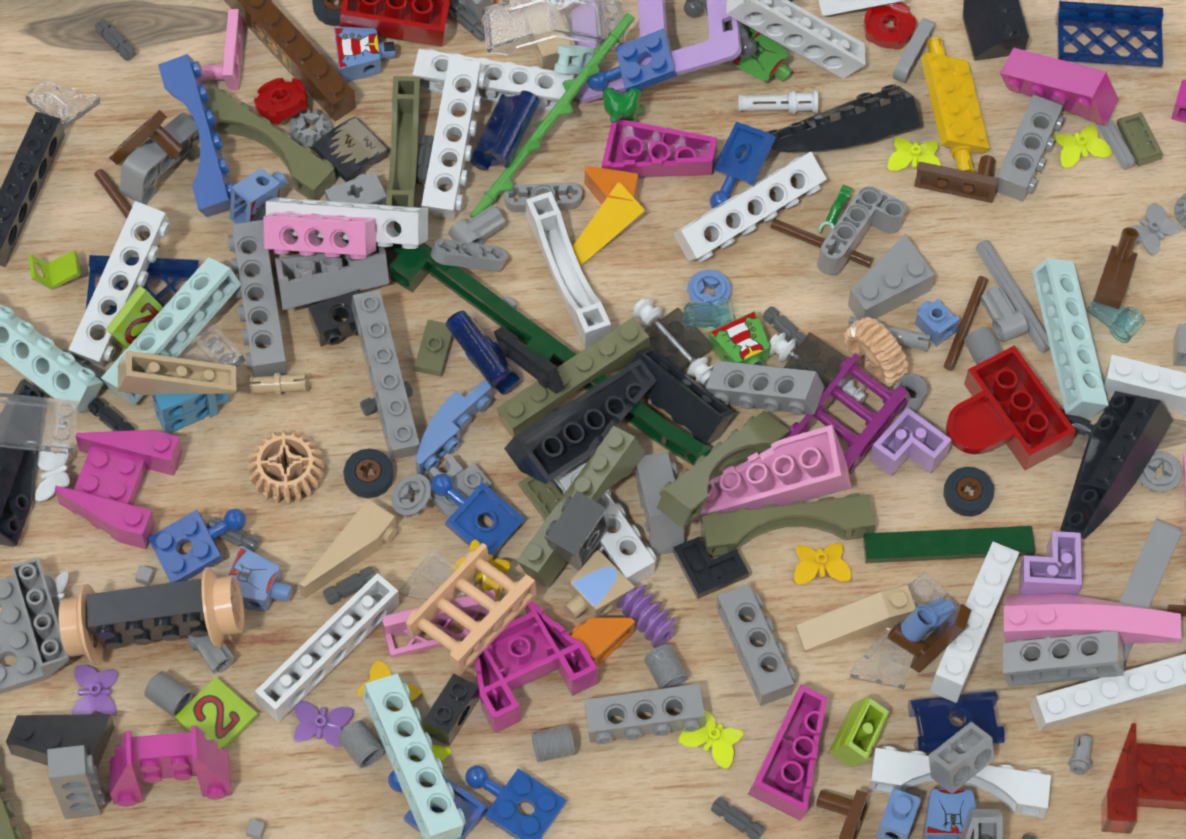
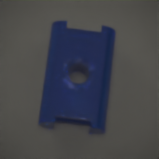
(504, 130)
(483, 352)
(934, 713)

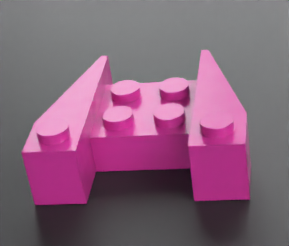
(113, 478)
(524, 653)
(168, 756)

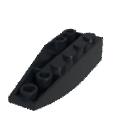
(852, 123)
(1114, 459)
(17, 481)

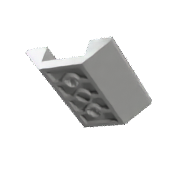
(28, 628)

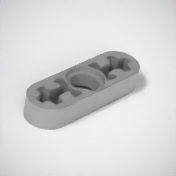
(914, 50)
(534, 189)
(469, 255)

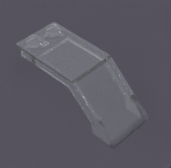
(531, 21)
(38, 423)

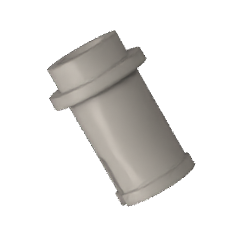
(1080, 759)

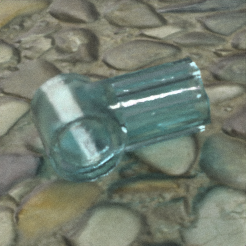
(708, 314)
(1121, 322)

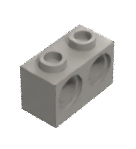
(961, 757)

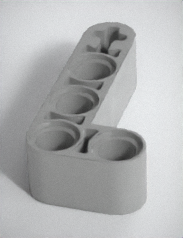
(150, 161)
(867, 209)

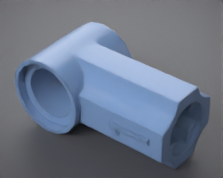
(926, 619)

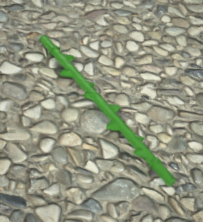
(561, 108)

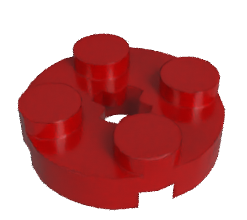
(885, 36)
(293, 99)

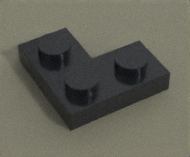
(706, 574)

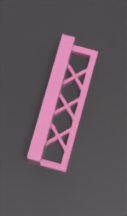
(396, 624)

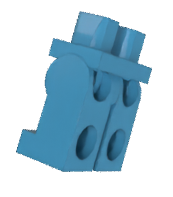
(186, 409)

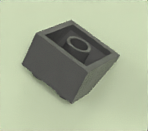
(578, 529)

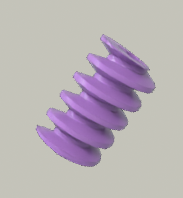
(647, 616)

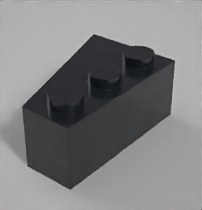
(36, 733)

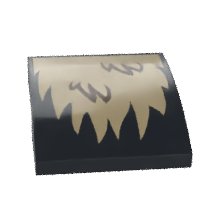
(350, 148)

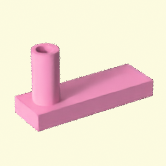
(231, 66)

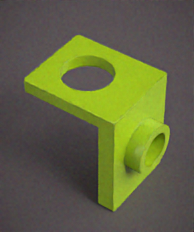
(57, 271)

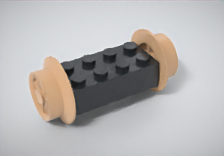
(151, 613)

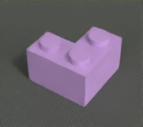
(913, 439)
(1058, 571)

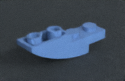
(444, 429)

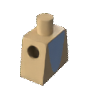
(596, 588)

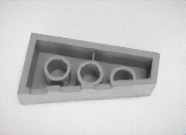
(321, 277)

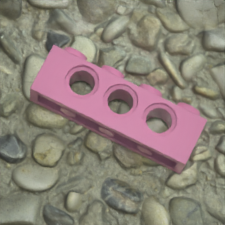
(359, 230)

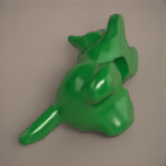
(623, 106)

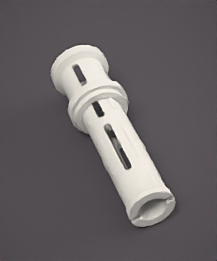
(745, 102)

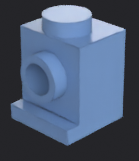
(940, 326)

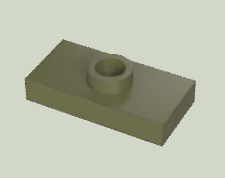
(1139, 138)
(433, 348)
(541, 495)

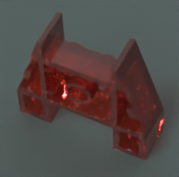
(1143, 778)

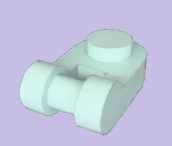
(580, 57)

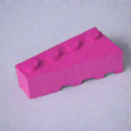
(1075, 86)
(658, 150)
(790, 761)

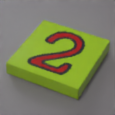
(133, 317)
(217, 714)

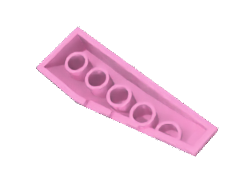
(785, 473)
(1064, 614)

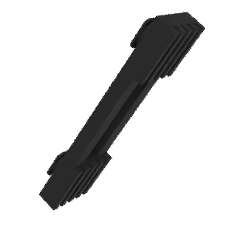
(539, 368)

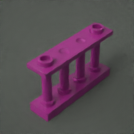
(876, 422)

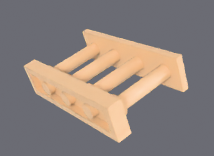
(481, 632)

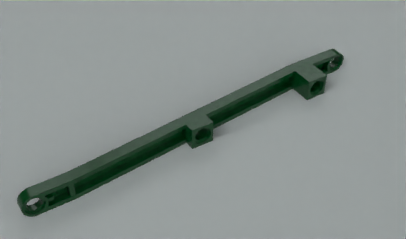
(415, 264)

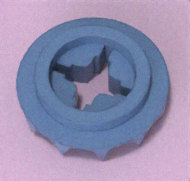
(710, 279)

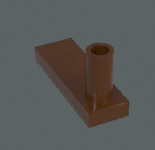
(153, 129)
(958, 182)
(1117, 270)
(927, 650)
(854, 809)

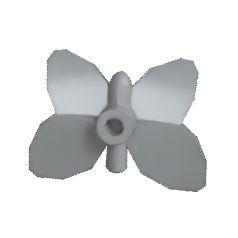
(1155, 228)

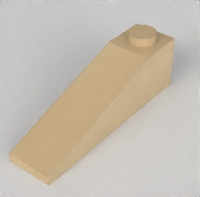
(170, 375)
(356, 542)
(857, 619)

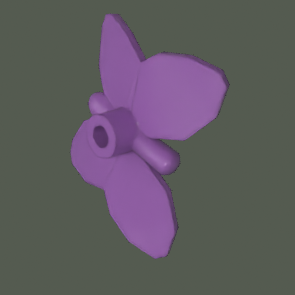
(96, 691)
(320, 724)

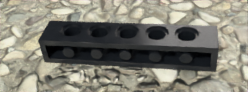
(26, 178)

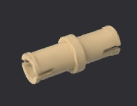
(278, 383)

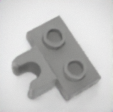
(463, 482)

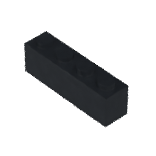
(684, 398)

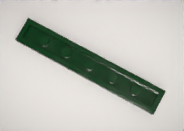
(945, 544)

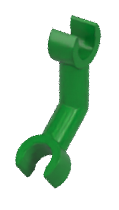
(837, 206)

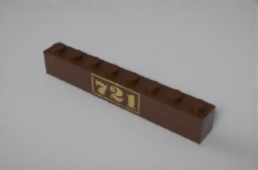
(297, 55)

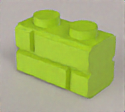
(859, 732)

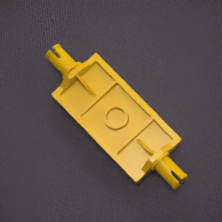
(954, 104)

